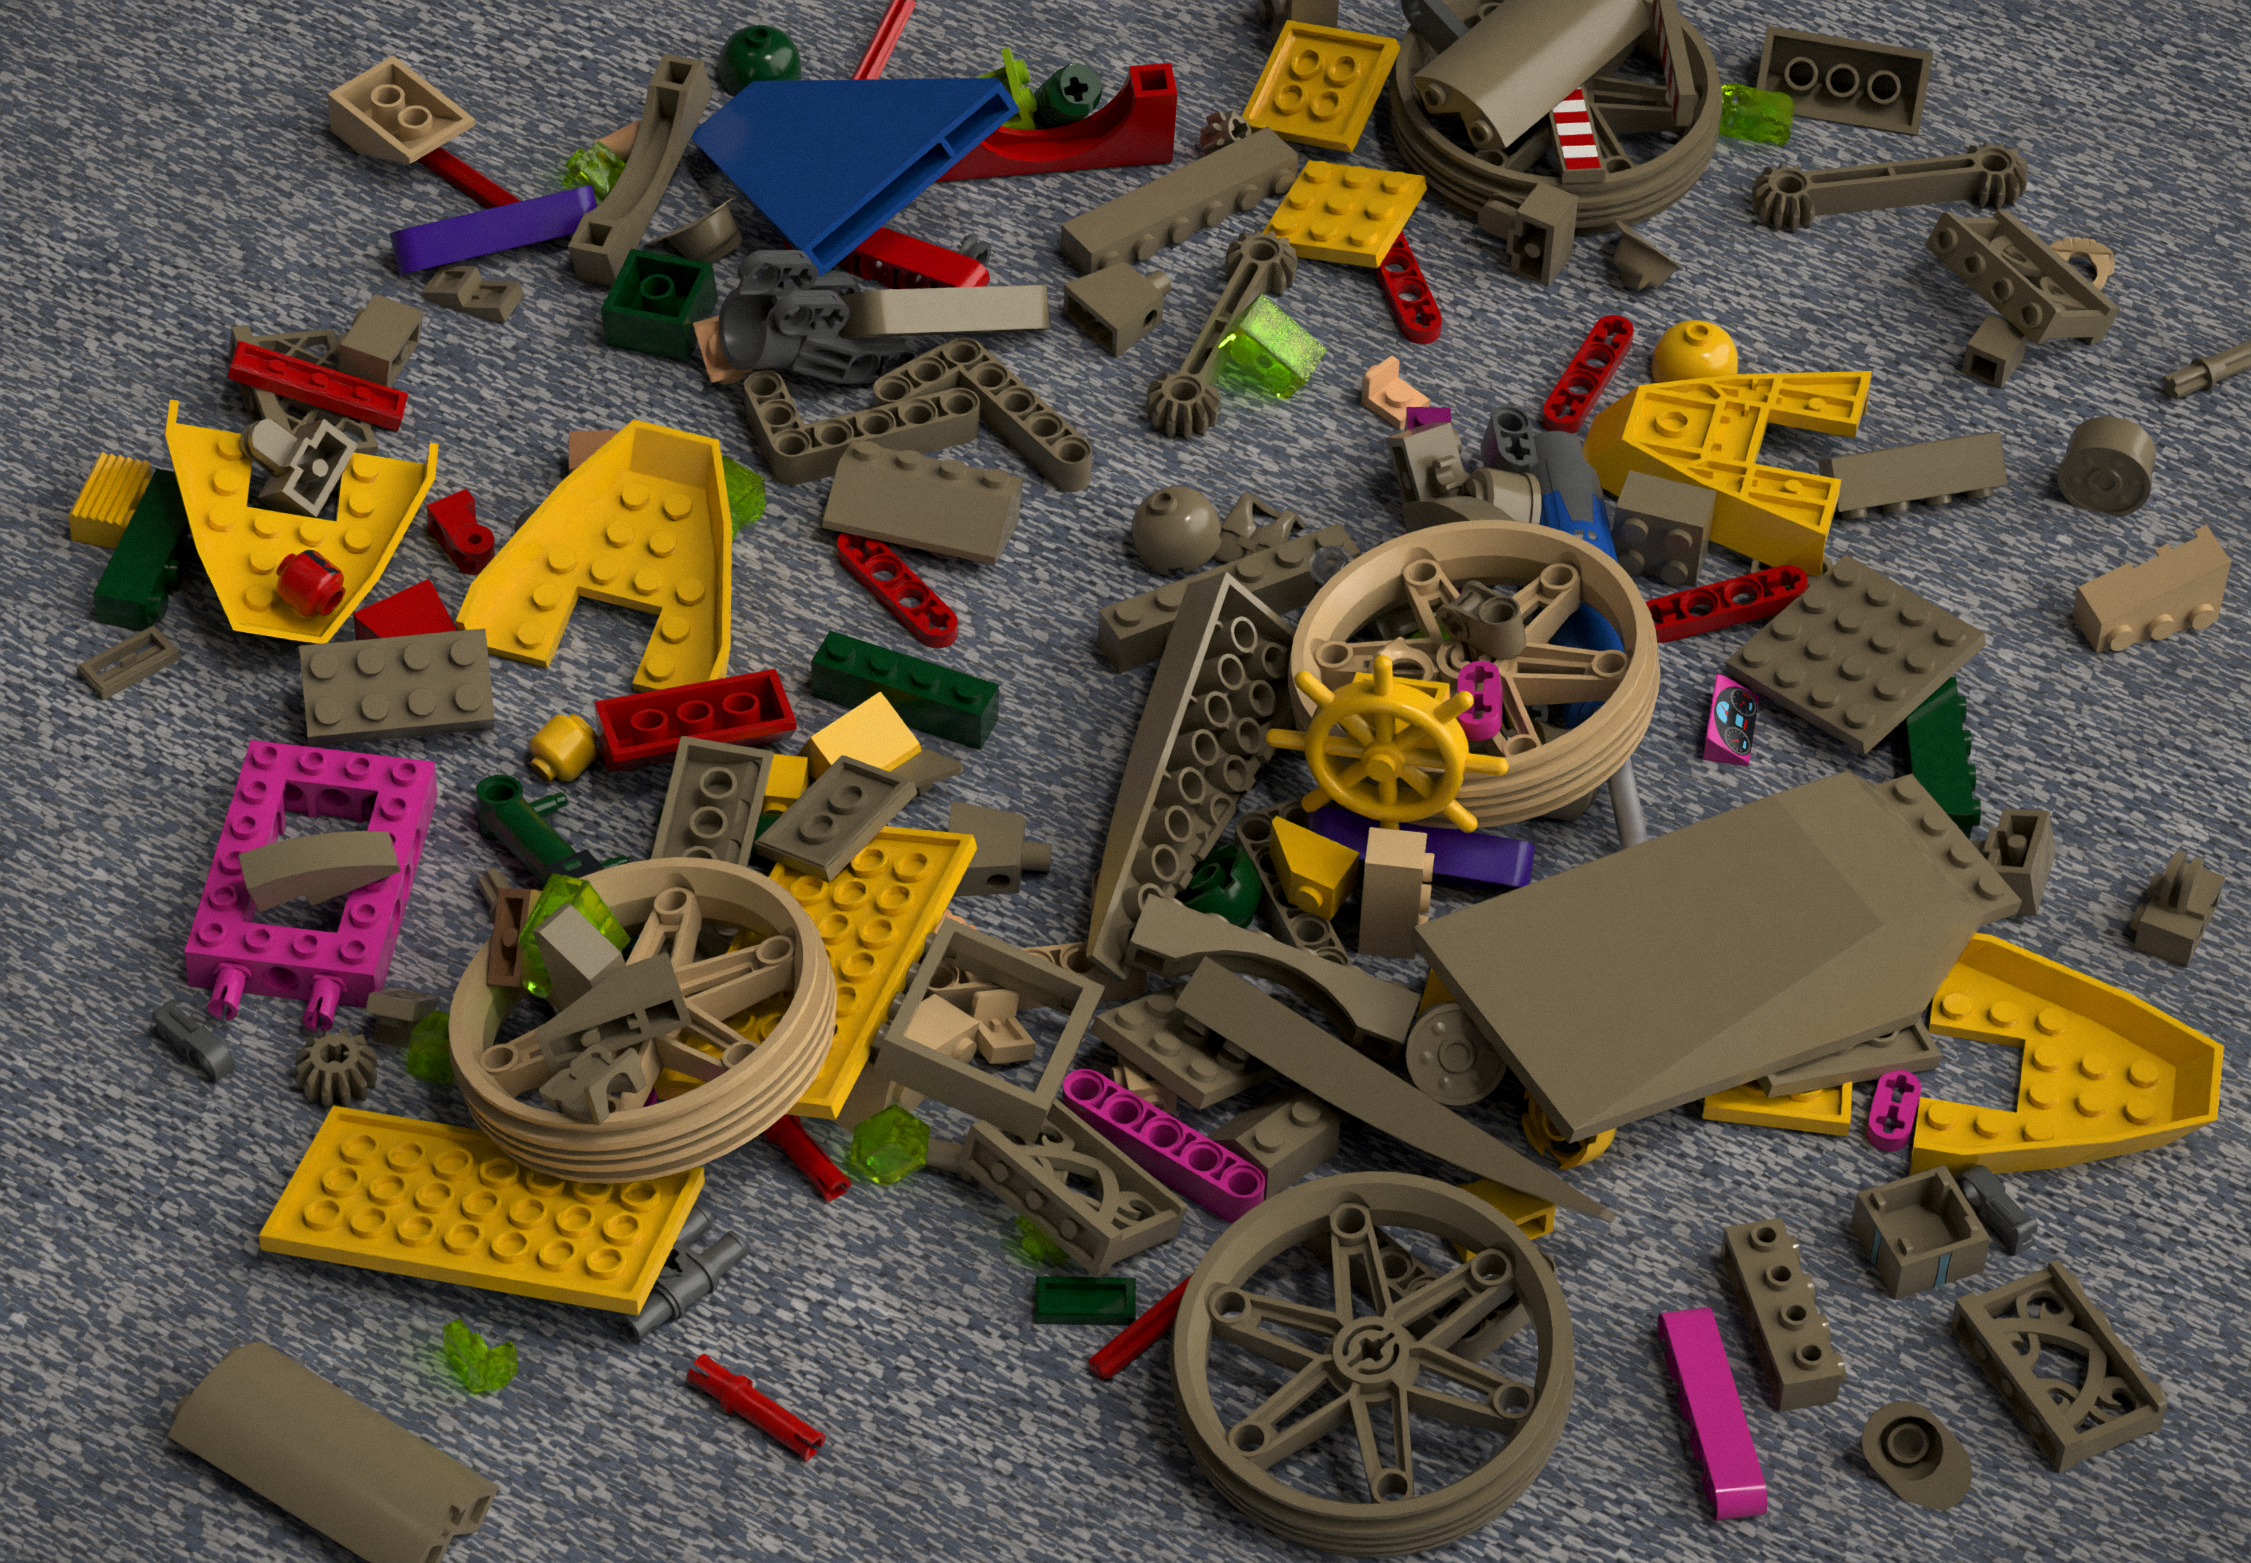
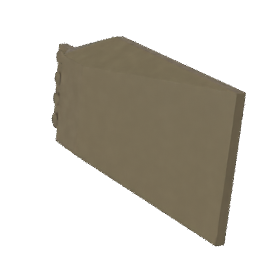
(1720, 949)

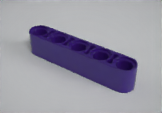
(491, 230)
(1459, 857)

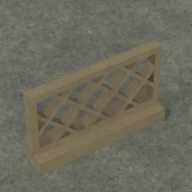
(265, 404)

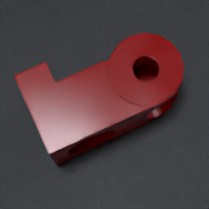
(457, 531)

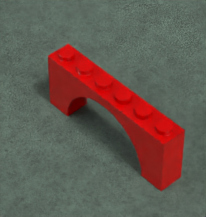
(1127, 131)

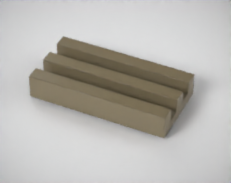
(132, 666)

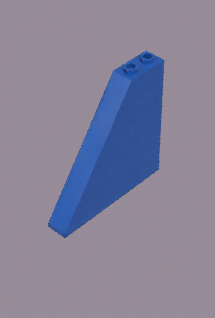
(846, 154)

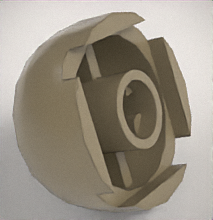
(1176, 530)

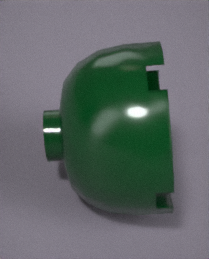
(757, 55)
(1224, 885)

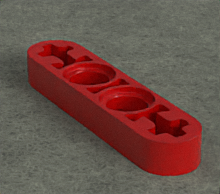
(1409, 282)
(1591, 377)
(903, 585)
(1724, 610)

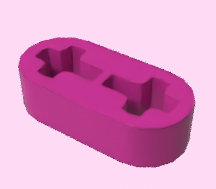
(1487, 700)
(1903, 1112)

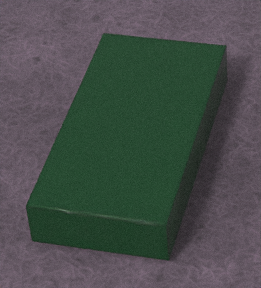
(1085, 1300)

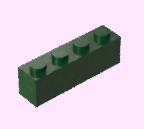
(146, 559)
(920, 692)
(1937, 754)

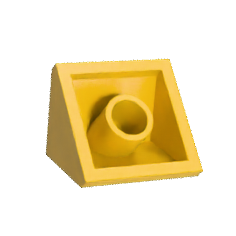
(866, 733)

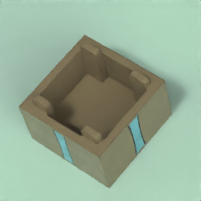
(1920, 1232)

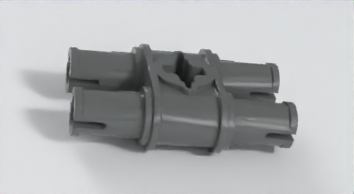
(684, 1275)

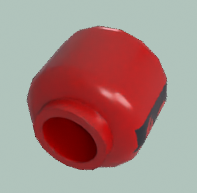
(310, 583)

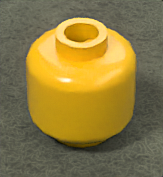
(563, 748)

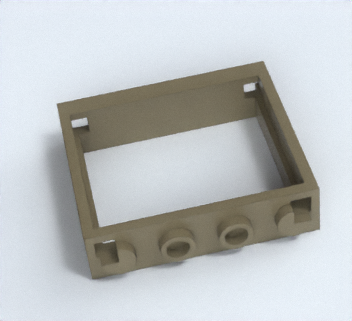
(962, 1084)

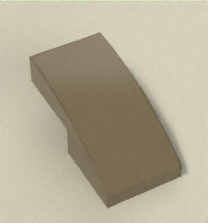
(467, 292)

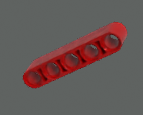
(911, 263)

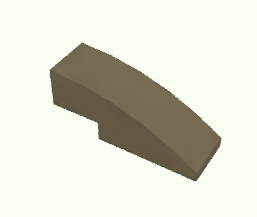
(1449, 509)
(317, 866)

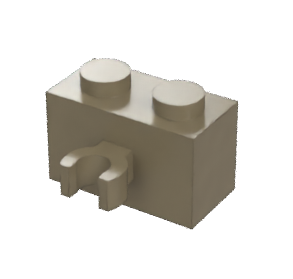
(1427, 461)

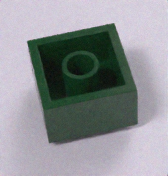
(657, 303)

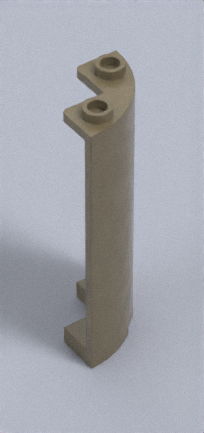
(1526, 62)
(330, 1458)

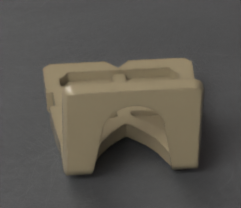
(1243, 538)
(591, 1076)

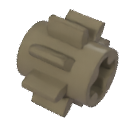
(1223, 131)

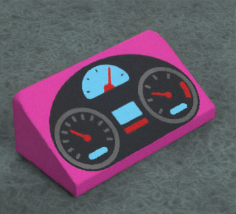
(1731, 723)

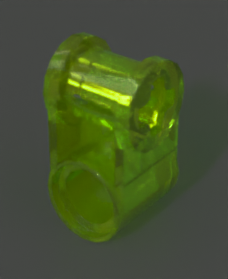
(1757, 114)

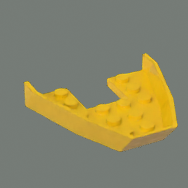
(1711, 437)
(629, 528)
(247, 544)
(2095, 1068)

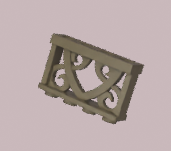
(2022, 277)
(1074, 1222)
(2091, 1335)

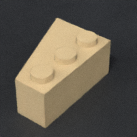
(2156, 598)
(1394, 892)
(933, 1025)

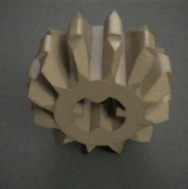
(336, 1068)

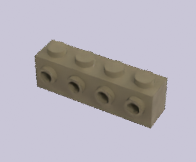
(1917, 472)
(1782, 1314)

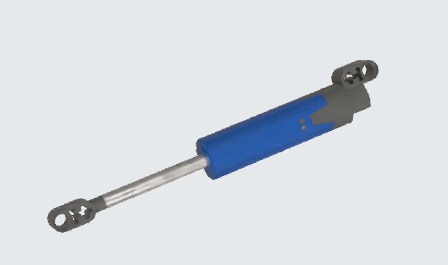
(1574, 504)

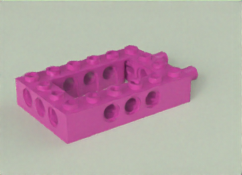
(296, 963)

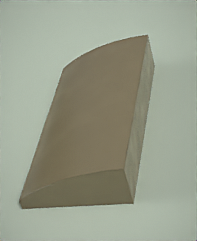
(713, 801)

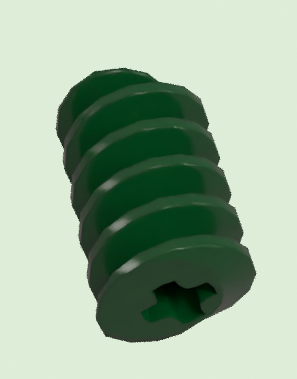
(1067, 96)

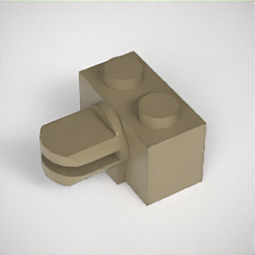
(1535, 229)
(300, 465)
(2021, 854)
(2177, 910)

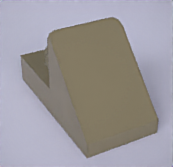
(399, 1014)

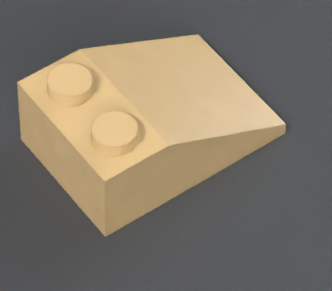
(394, 113)

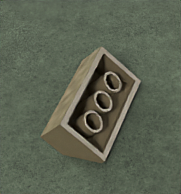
(1847, 79)
(923, 502)

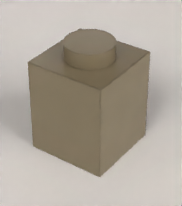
(1994, 351)

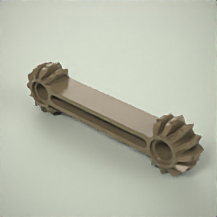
(1797, 195)
(1189, 398)

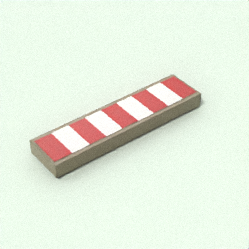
(1674, 61)
(1576, 139)

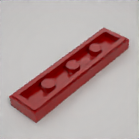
(317, 385)

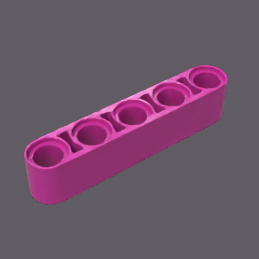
(1165, 1146)
(1714, 1413)

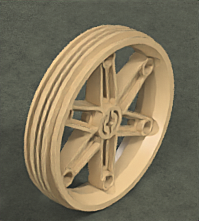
(1557, 576)
(744, 1088)

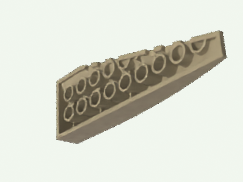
(1191, 754)
(1359, 1086)

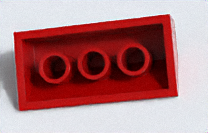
(728, 710)

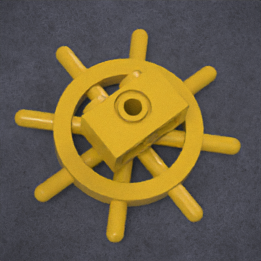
(1392, 730)

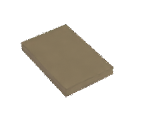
(835, 818)

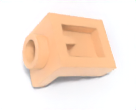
(715, 361)
(1388, 394)

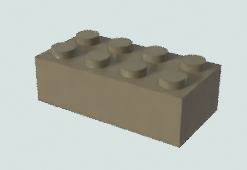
(397, 687)

